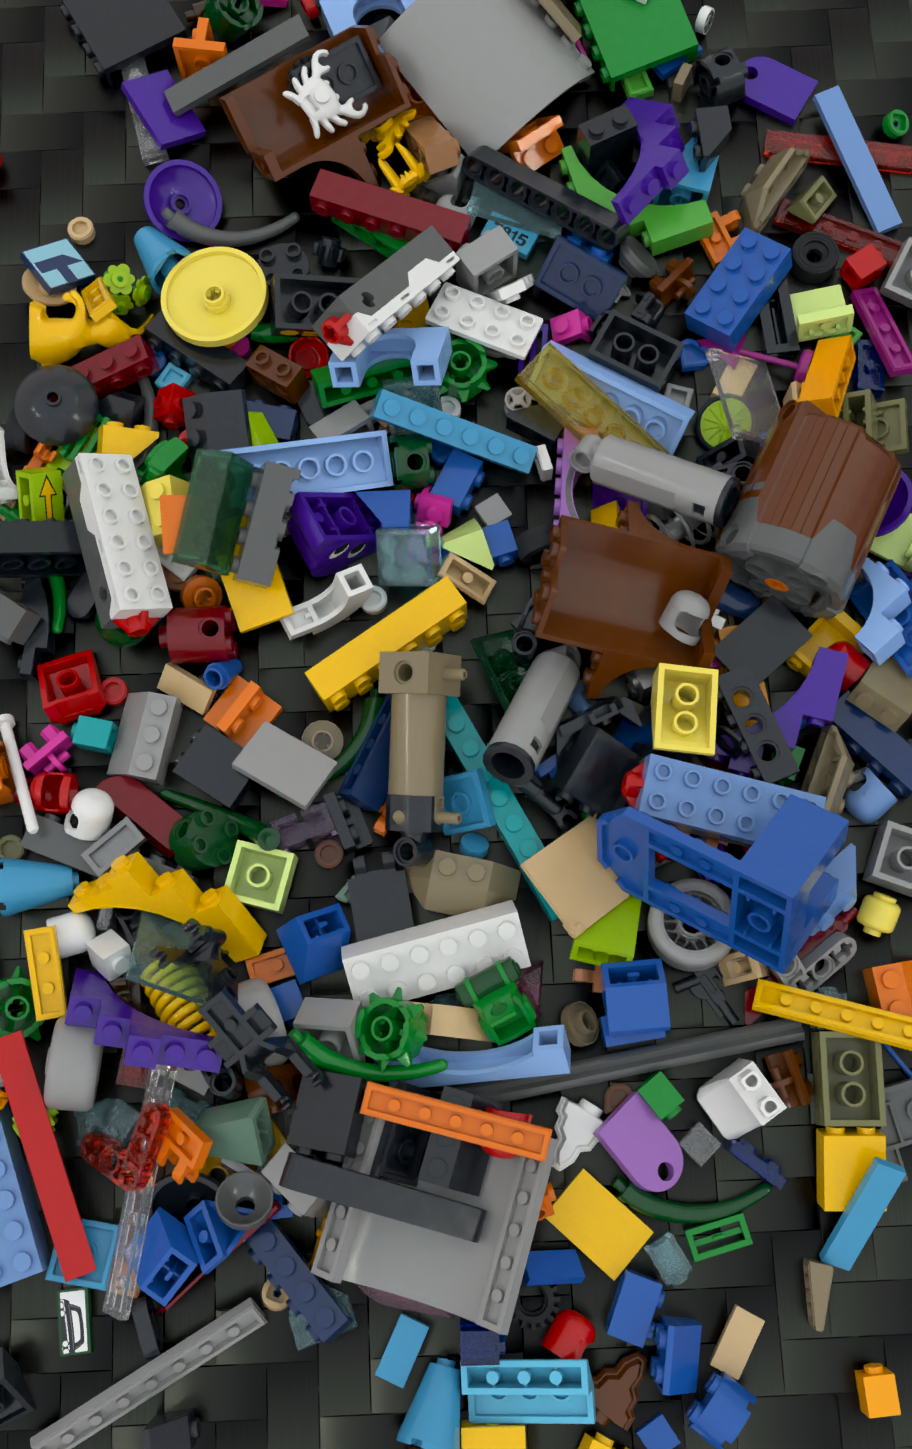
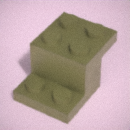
(880, 420)

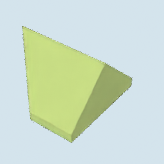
(469, 543)

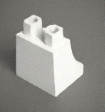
(739, 1099)

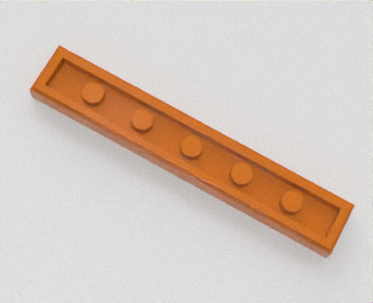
(456, 1121)

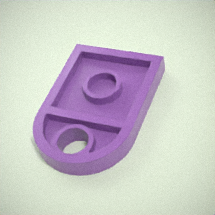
(640, 1144)

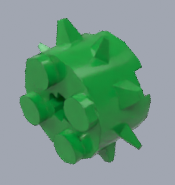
(466, 370)
(24, 1019)
(391, 1029)

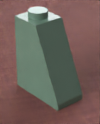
(239, 1130)

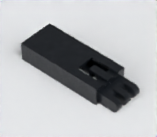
(778, 328)

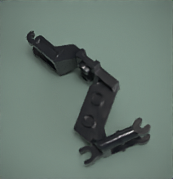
(566, 734)
(239, 1033)

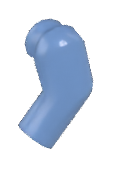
(577, 701)

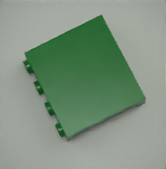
(634, 35)

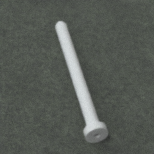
(6, 724)

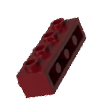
(118, 366)

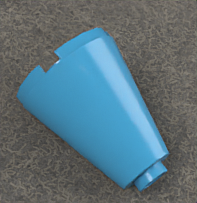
(158, 254)
(33, 884)
(435, 1410)

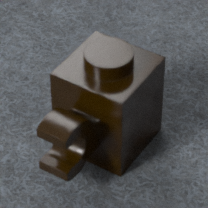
(130, 993)

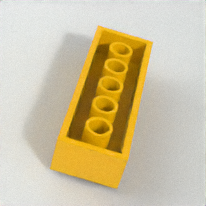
(409, 628)

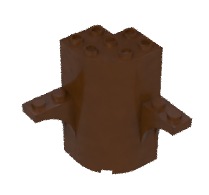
(280, 131)
(611, 587)

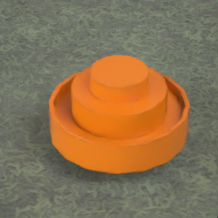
(200, 592)

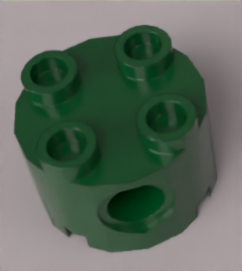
(233, 17)
(418, 450)
(203, 840)

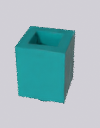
(94, 734)

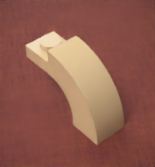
(453, 1022)

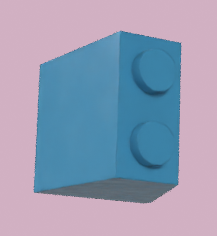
(693, 186)

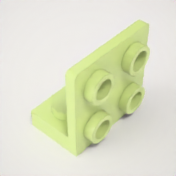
(821, 313)
(896, 545)

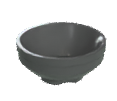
(636, 259)
(240, 1187)

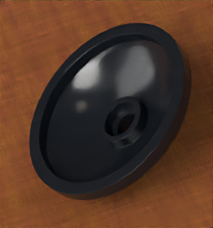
(57, 422)
(182, 1198)

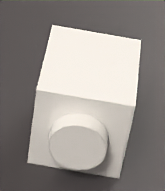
(109, 954)

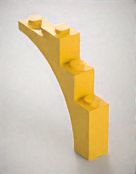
(173, 895)

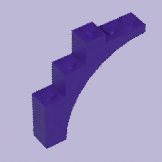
(659, 160)
(812, 702)
(143, 1038)

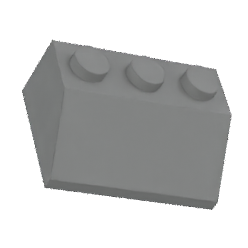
(146, 737)

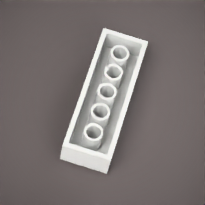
(434, 953)

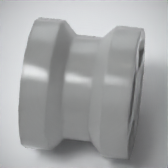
(516, 397)

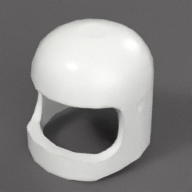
(94, 814)
(73, 932)

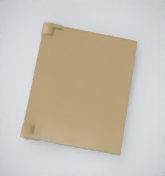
(574, 879)

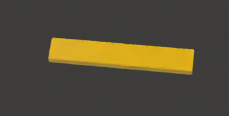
(833, 1014)

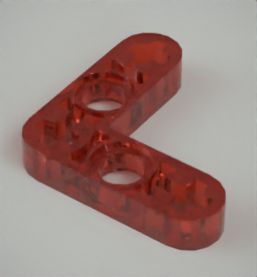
(152, 1126)

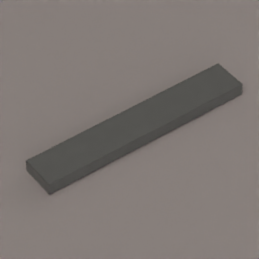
(237, 65)

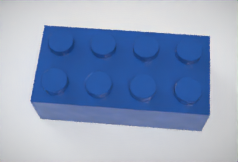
(738, 289)

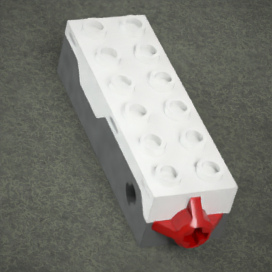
(386, 294)
(117, 542)

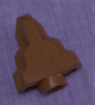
(617, 1390)

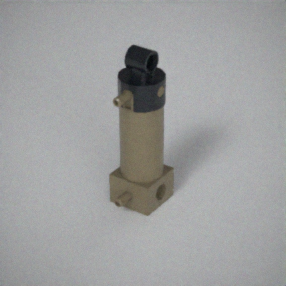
(417, 747)

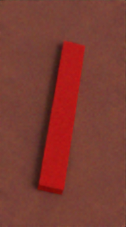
(44, 1158)

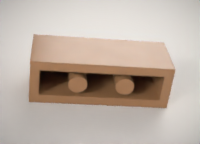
(432, 144)

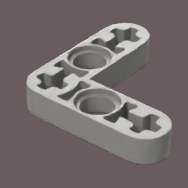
(831, 946)

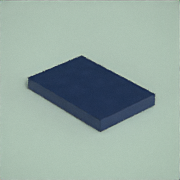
(580, 278)

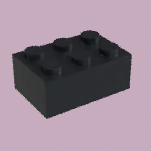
(636, 351)

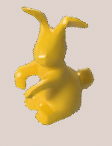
(61, 339)

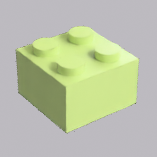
(261, 876)

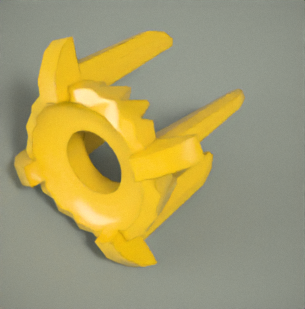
(409, 181)

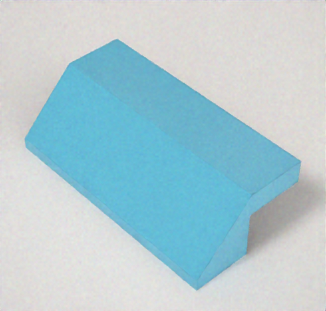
(530, 1392)

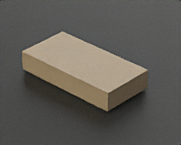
(186, 687)
(736, 1342)

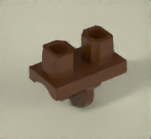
(677, 284)
(788, 1079)

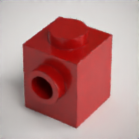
(863, 267)

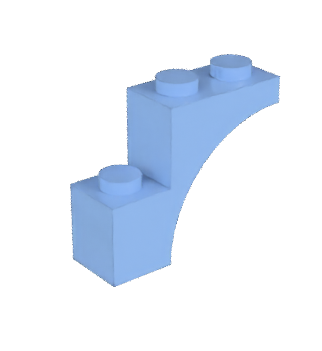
(882, 633)

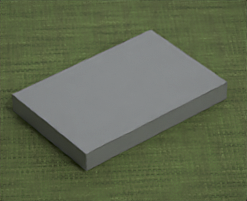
(285, 765)

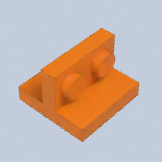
(199, 51)
(536, 142)
(242, 711)

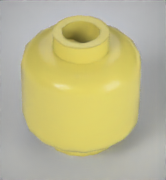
(878, 914)

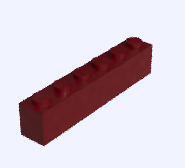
(385, 210)

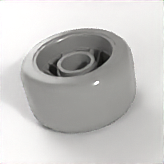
(685, 949)
(257, 991)
(72, 1068)

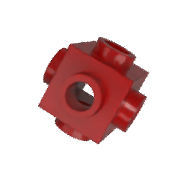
(169, 405)

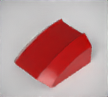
(71, 687)

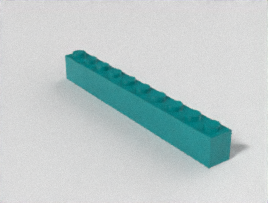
(509, 816)

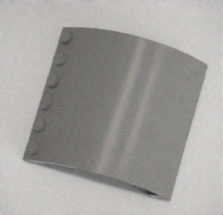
(484, 64)
(433, 1267)

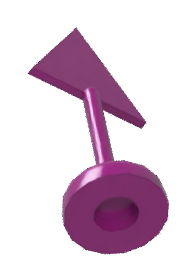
(800, 367)

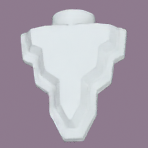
(574, 1130)

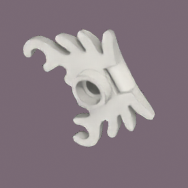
(320, 100)

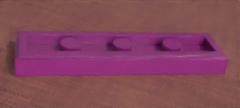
(882, 331)

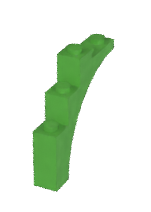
(659, 225)

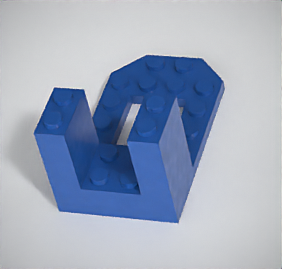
(774, 887)

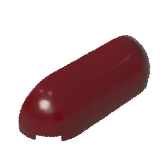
(144, 809)

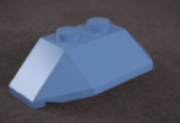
(843, 868)

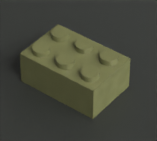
(847, 1080)

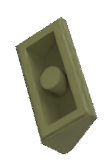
(813, 200)

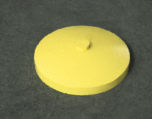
(214, 296)

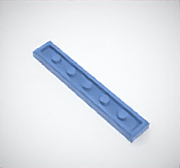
(857, 160)

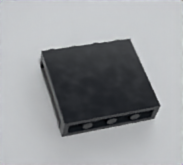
(121, 30)

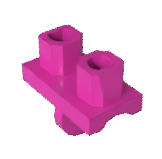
(51, 755)

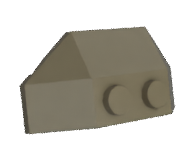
(771, 186)
(829, 769)
(461, 883)

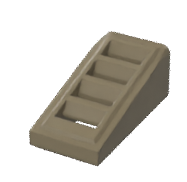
(817, 1287)

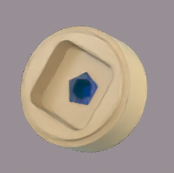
(273, 1299)

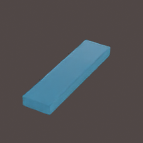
(862, 1213)

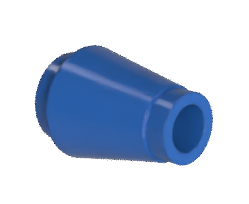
(221, 673)

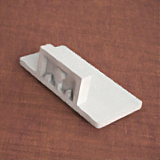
(484, 320)

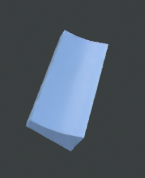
(654, 412)
(328, 463)

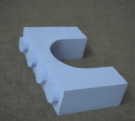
(345, 13)
(425, 347)

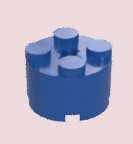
(721, 1410)

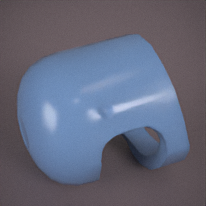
(870, 800)

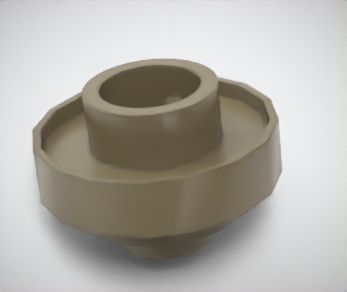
(324, 737)
(580, 1023)

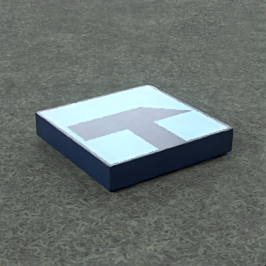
(58, 266)

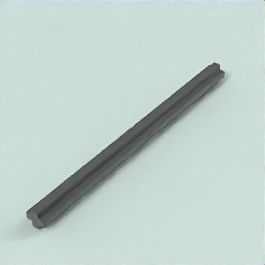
(645, 1060)

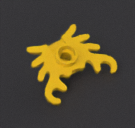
(388, 132)

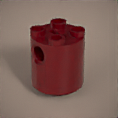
(191, 631)

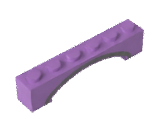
(569, 476)

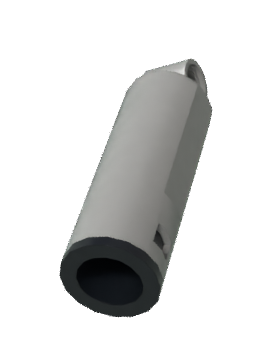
(657, 478)
(533, 715)

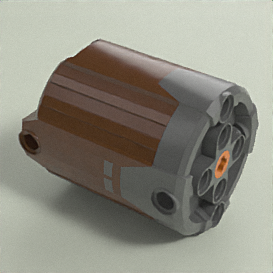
(809, 511)

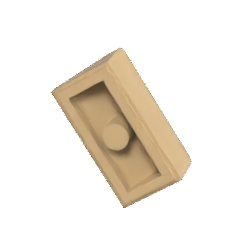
(466, 577)

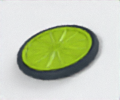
(712, 424)

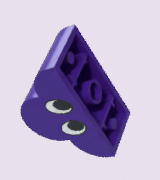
(331, 530)

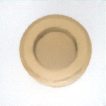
(81, 230)

